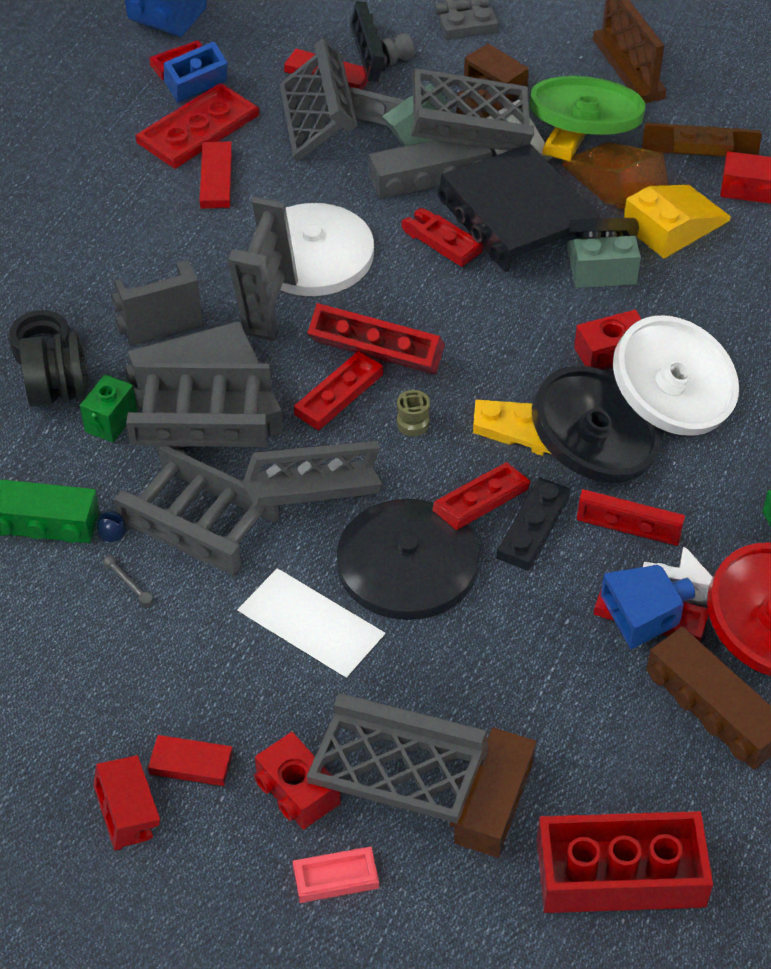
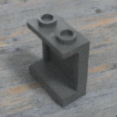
(158, 307)

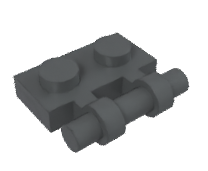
(473, 22)

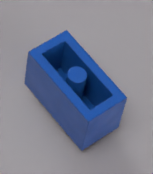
(195, 72)

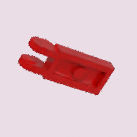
(442, 236)

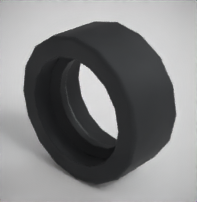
(37, 322)

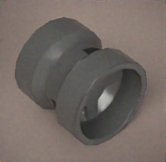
(398, 49)

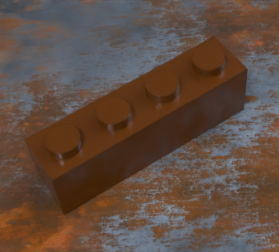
(713, 695)

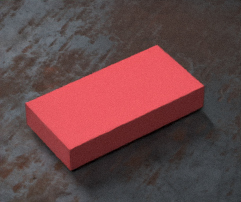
(335, 874)

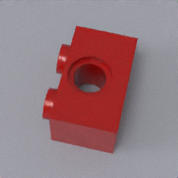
(598, 338)
(290, 761)

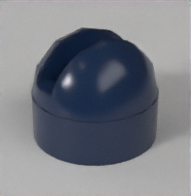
(111, 526)

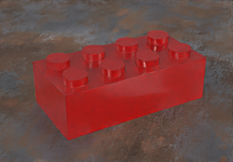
(623, 862)

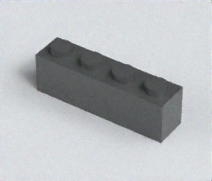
(419, 165)

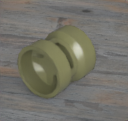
(413, 413)

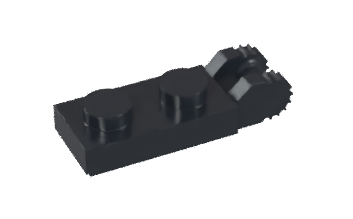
(605, 227)

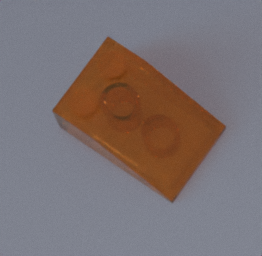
(618, 171)

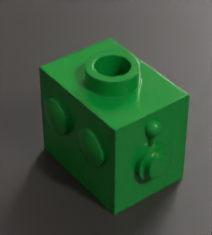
(107, 408)

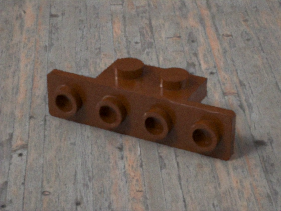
(700, 139)

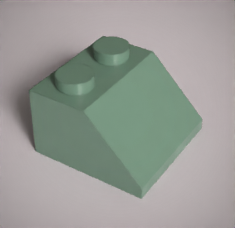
(604, 261)

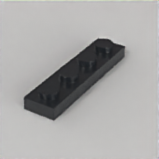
(367, 42)

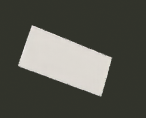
(311, 622)

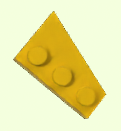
(507, 424)

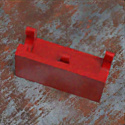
(125, 801)

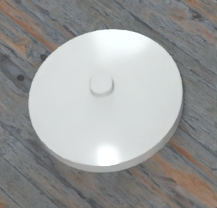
(329, 248)
(675, 375)

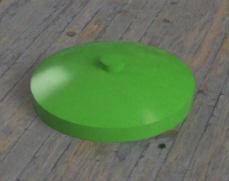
(587, 105)

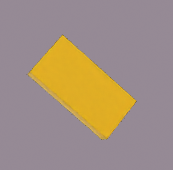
(562, 144)

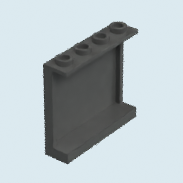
(214, 345)

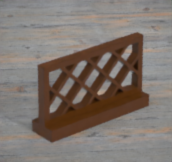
(632, 49)

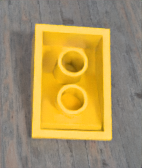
(673, 216)

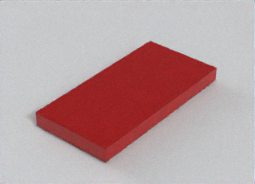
(201, 120)

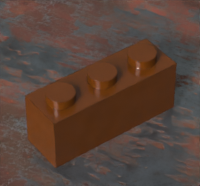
(495, 793)

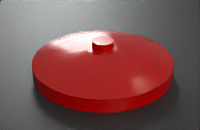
(742, 605)

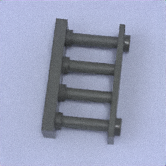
(263, 269)
(200, 428)
(193, 537)

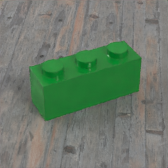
(48, 511)

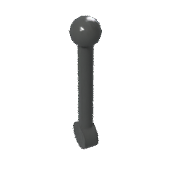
(145, 598)

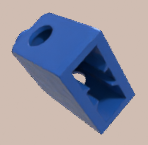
(644, 602)

